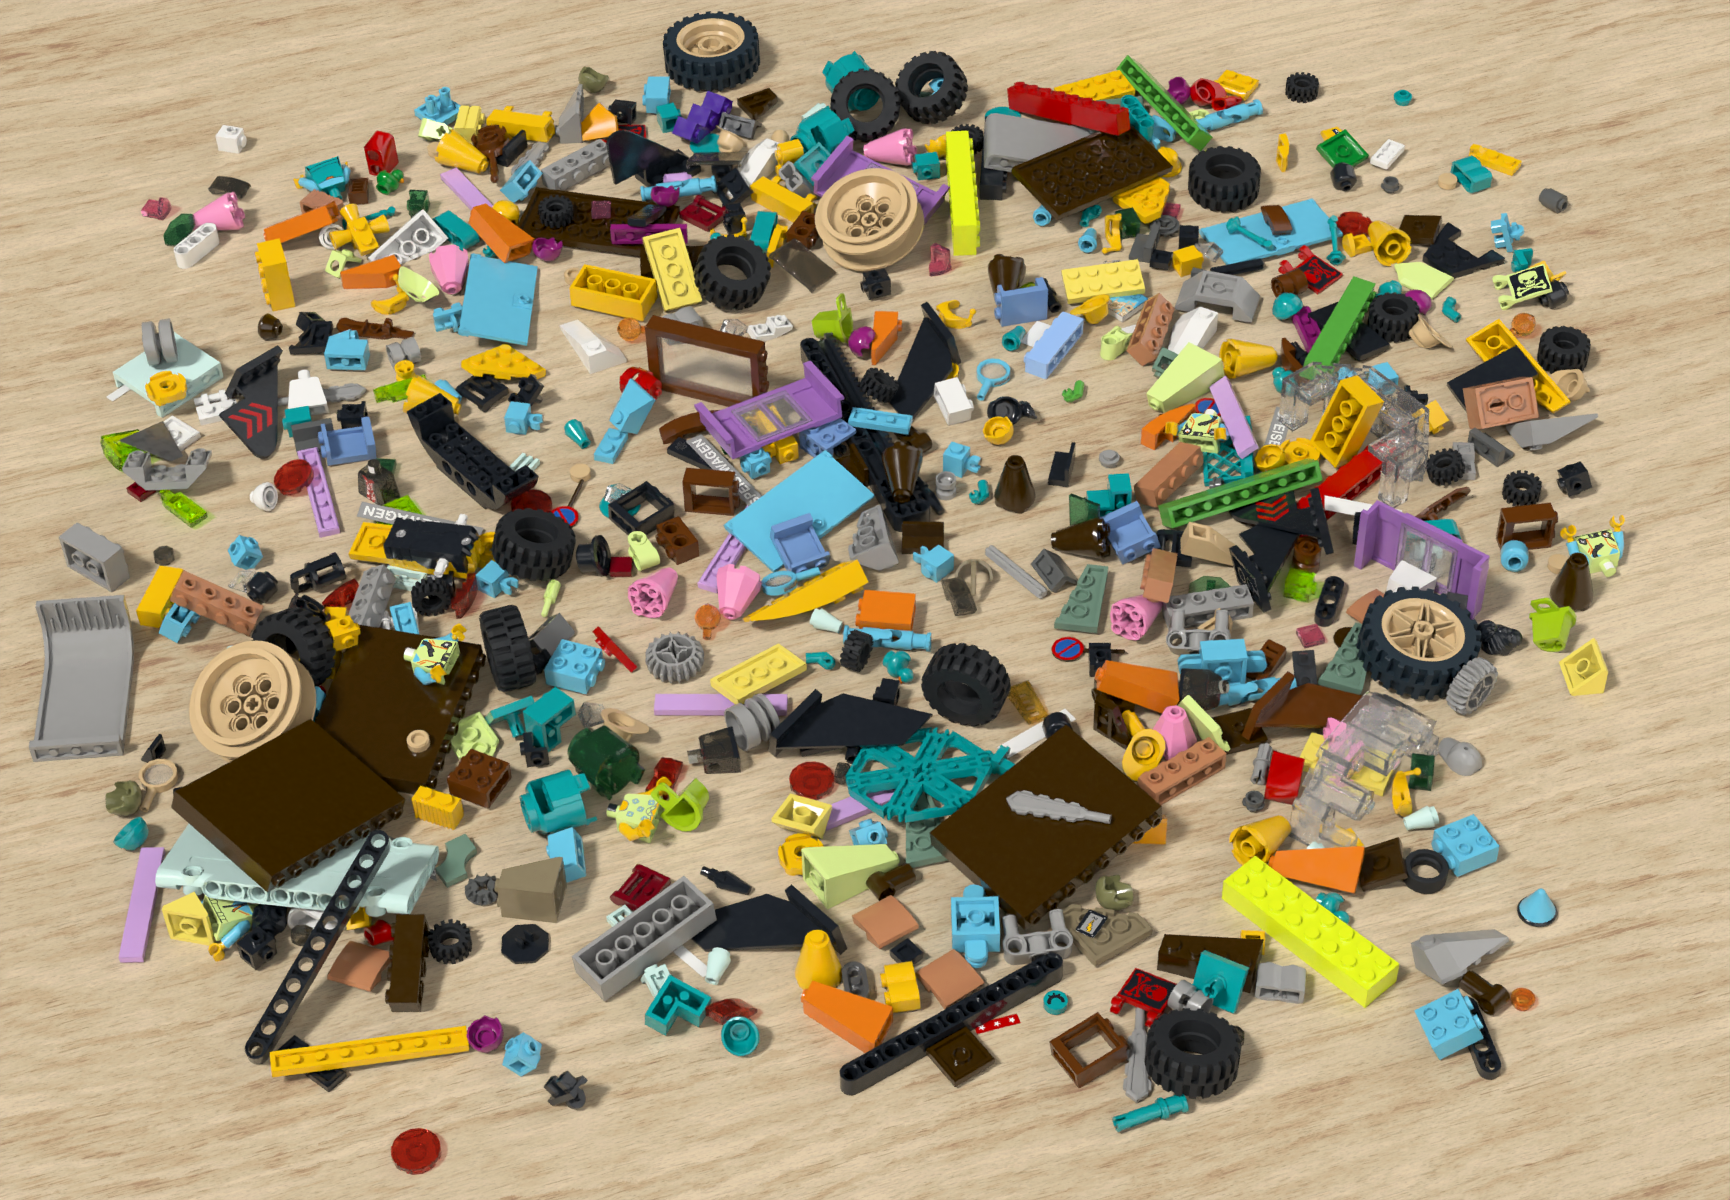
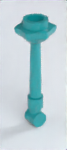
(390, 211)
(1234, 225)
(1335, 257)

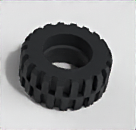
(867, 80)
(945, 100)
(1224, 179)
(737, 253)
(533, 544)
(307, 634)
(507, 648)
(969, 665)
(1187, 1072)

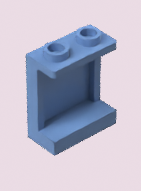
(1021, 304)
(348, 444)
(1130, 533)
(799, 544)

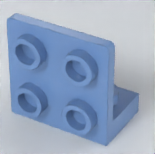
(825, 437)

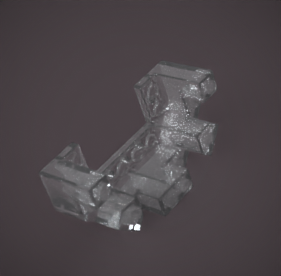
(1400, 424)
(1371, 735)

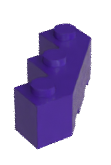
(702, 118)

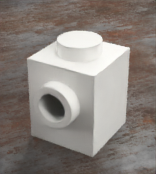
(231, 139)

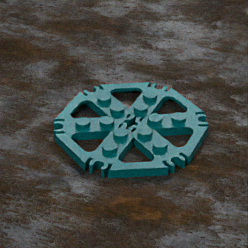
(932, 780)

